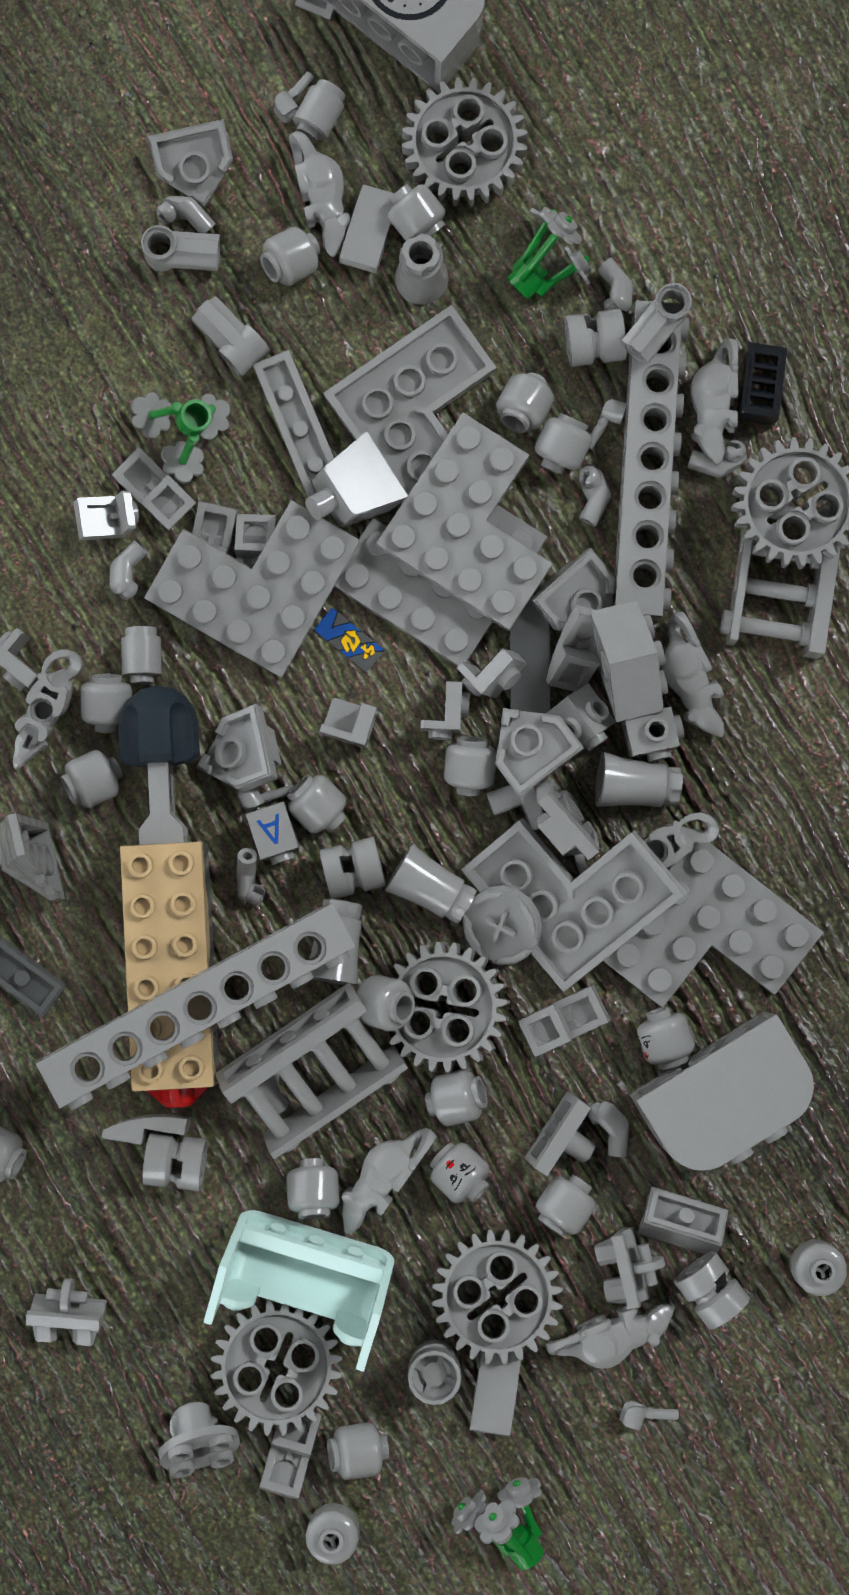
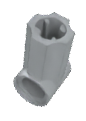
(186, 249)
(656, 324)
(237, 344)

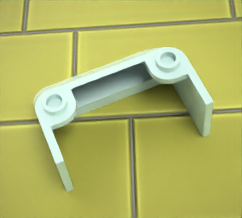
(305, 1271)

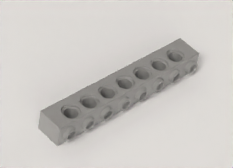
(637, 479)
(59, 1066)

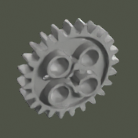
(486, 167)
(777, 475)
(450, 971)
(519, 1327)
(309, 1380)

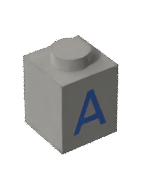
(274, 833)

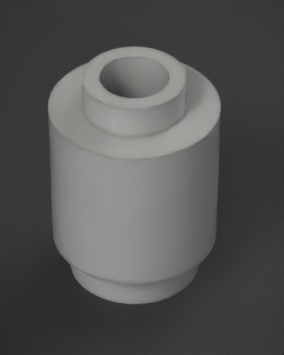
(319, 110)
(141, 655)

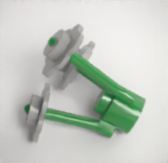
(529, 273)
(193, 419)
(501, 1524)

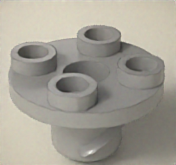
(197, 1441)

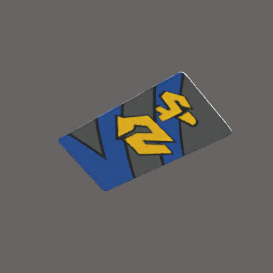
(349, 640)

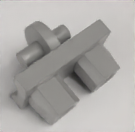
(634, 1265)
(66, 1310)

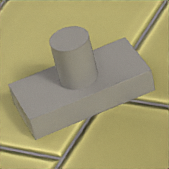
(507, 799)
(561, 1135)

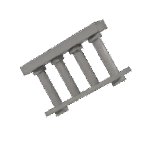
(816, 596)
(291, 1042)

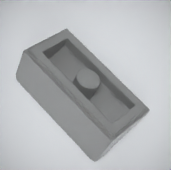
(683, 1221)

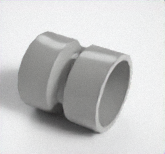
(594, 337)
(367, 867)
(161, 1156)
(715, 1294)
(434, 1372)

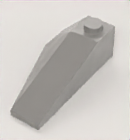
(30, 855)

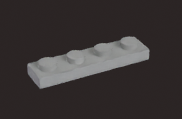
(294, 417)

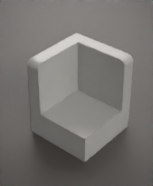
(349, 722)

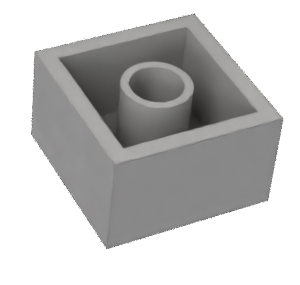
(629, 660)

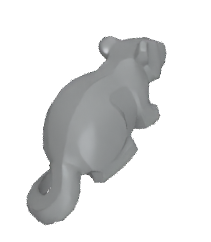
(323, 186)
(712, 396)
(686, 676)
(47, 702)
(676, 840)
(383, 1169)
(608, 1342)

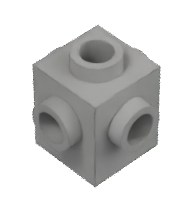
(585, 716)
(642, 743)

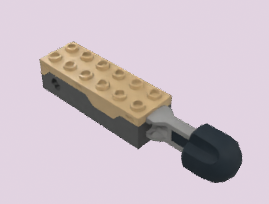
(166, 895)

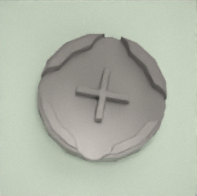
(502, 925)

